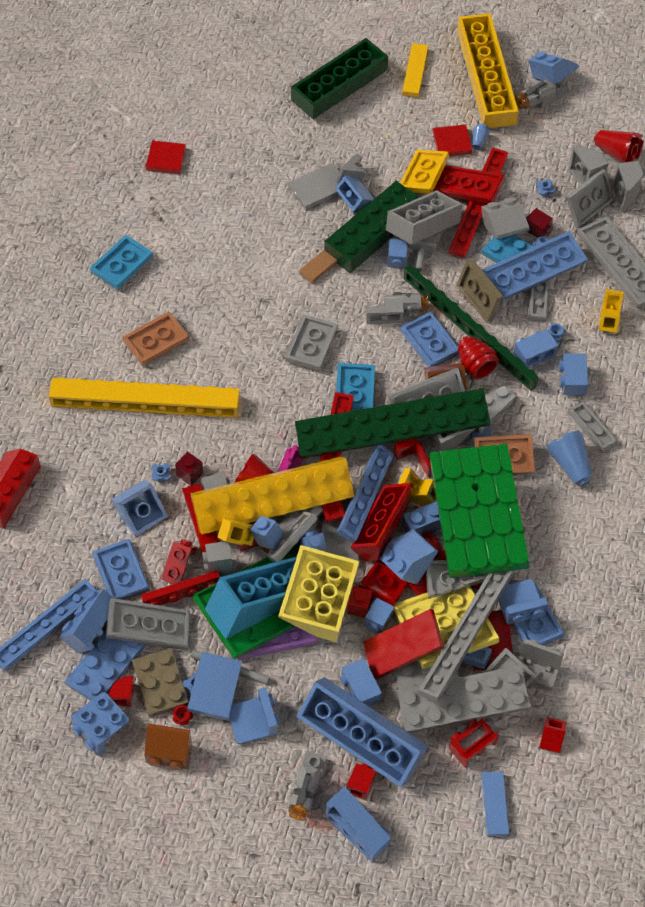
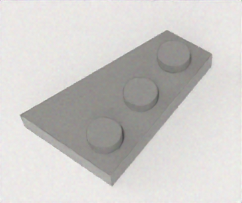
(439, 582)

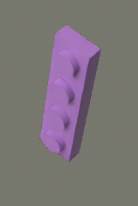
(291, 639)

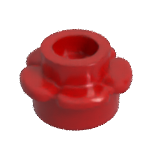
(178, 711)

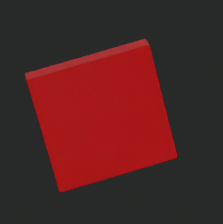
(452, 140)
(165, 157)
(384, 583)

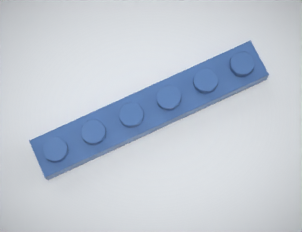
(365, 493)
(44, 625)

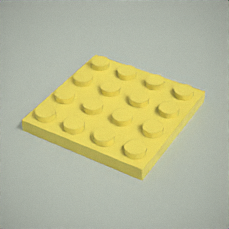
(448, 612)

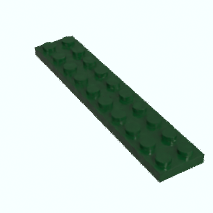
(392, 423)

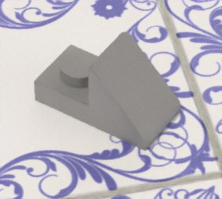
(352, 169)

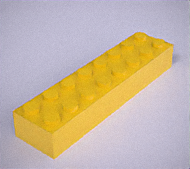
(487, 71)
(273, 494)

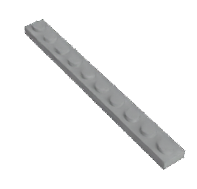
(464, 635)

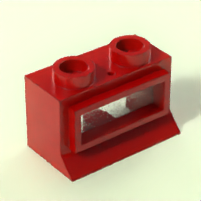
(472, 741)

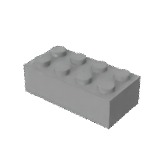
(423, 217)

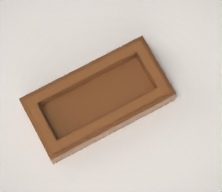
(318, 266)

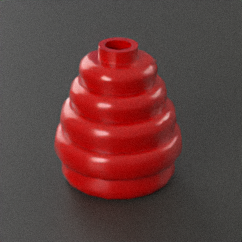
(477, 357)

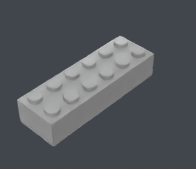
(466, 700)

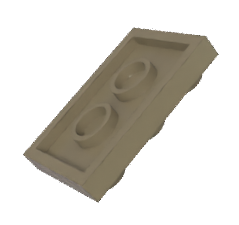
(479, 290)
(160, 682)

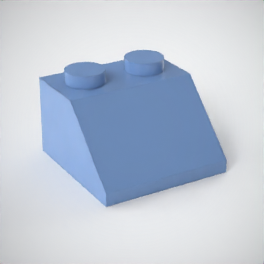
(551, 67)
(140, 507)
(409, 556)

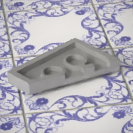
(497, 403)

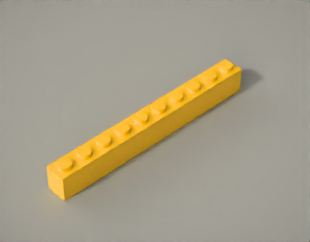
(144, 397)

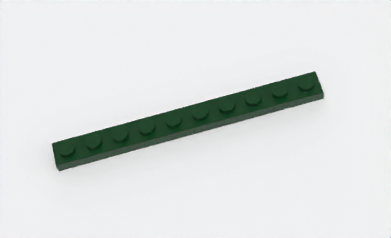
(470, 327)

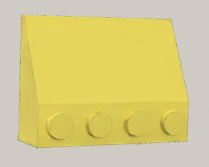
(319, 592)

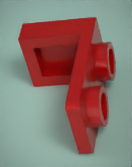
(409, 447)
(178, 560)

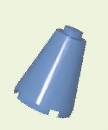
(572, 457)

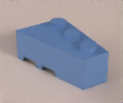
(88, 622)
(357, 824)

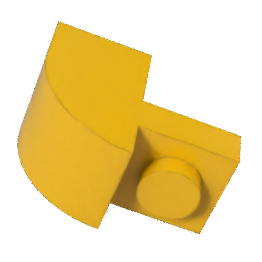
(611, 310)
(423, 489)
(235, 532)

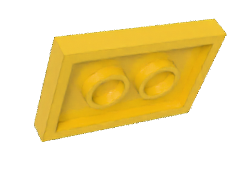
(424, 170)

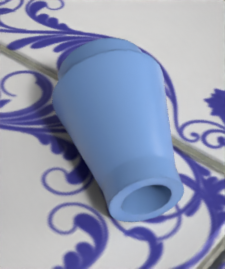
(480, 135)

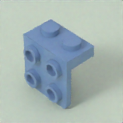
(522, 602)
(254, 718)
(98, 722)

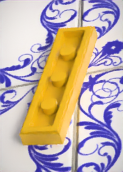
(415, 70)

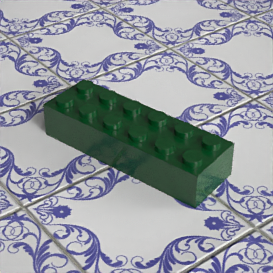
(339, 78)
(367, 229)

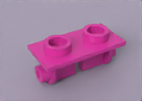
(291, 459)

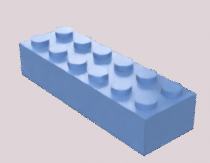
(362, 731)

